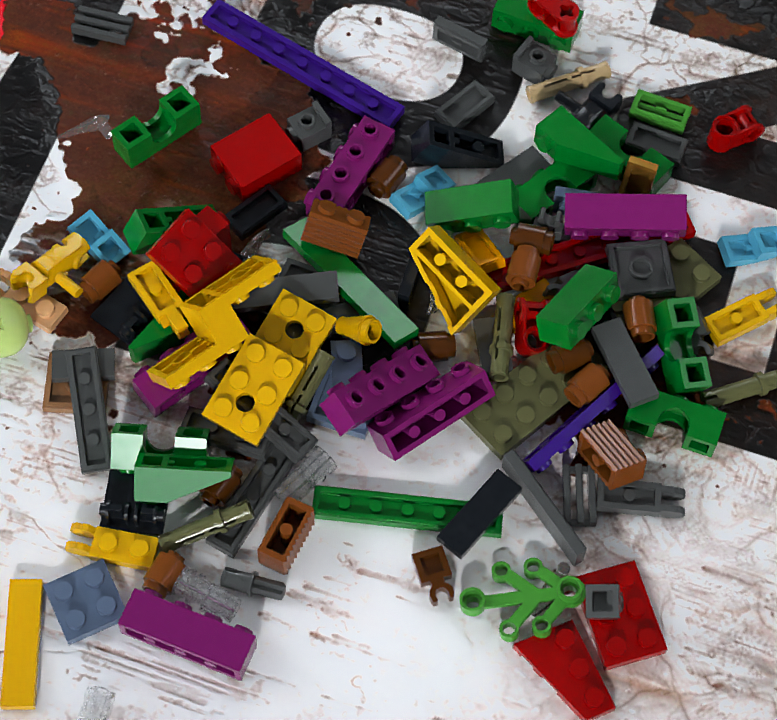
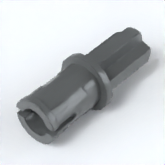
(252, 584)

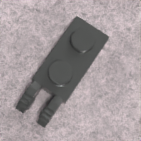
(640, 499)

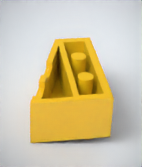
(453, 277)

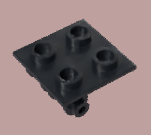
(123, 313)
(124, 513)

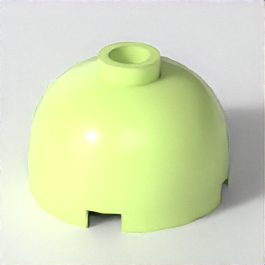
(13, 327)

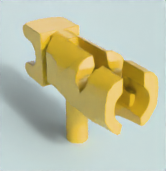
(52, 268)

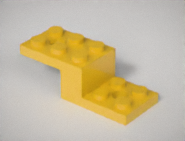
(214, 322)
(269, 367)

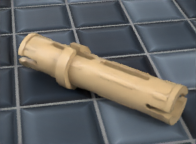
(577, 79)

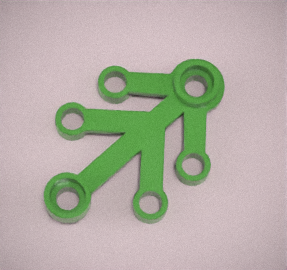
(527, 597)

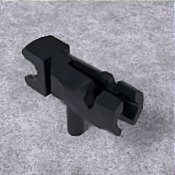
(593, 108)

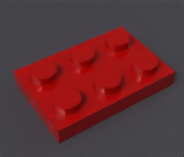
(192, 254)
(636, 632)

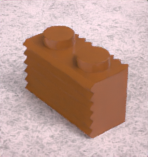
(336, 228)
(611, 454)
(286, 535)

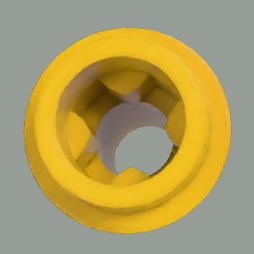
(361, 329)

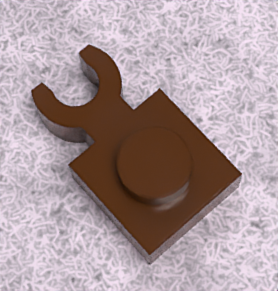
(433, 570)

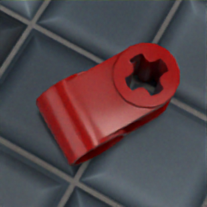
(557, 15)
(734, 129)
(526, 324)

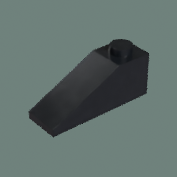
(454, 147)

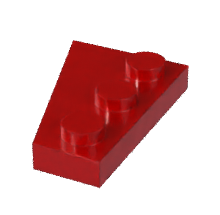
(569, 670)

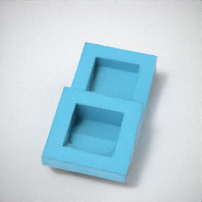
(411, 198)
(103, 242)
(749, 248)

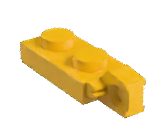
(159, 297)

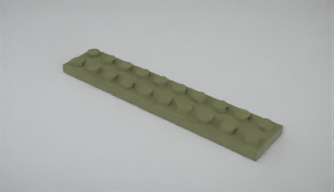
(537, 394)

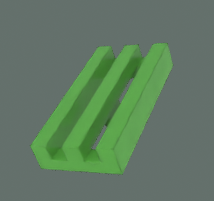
(659, 115)

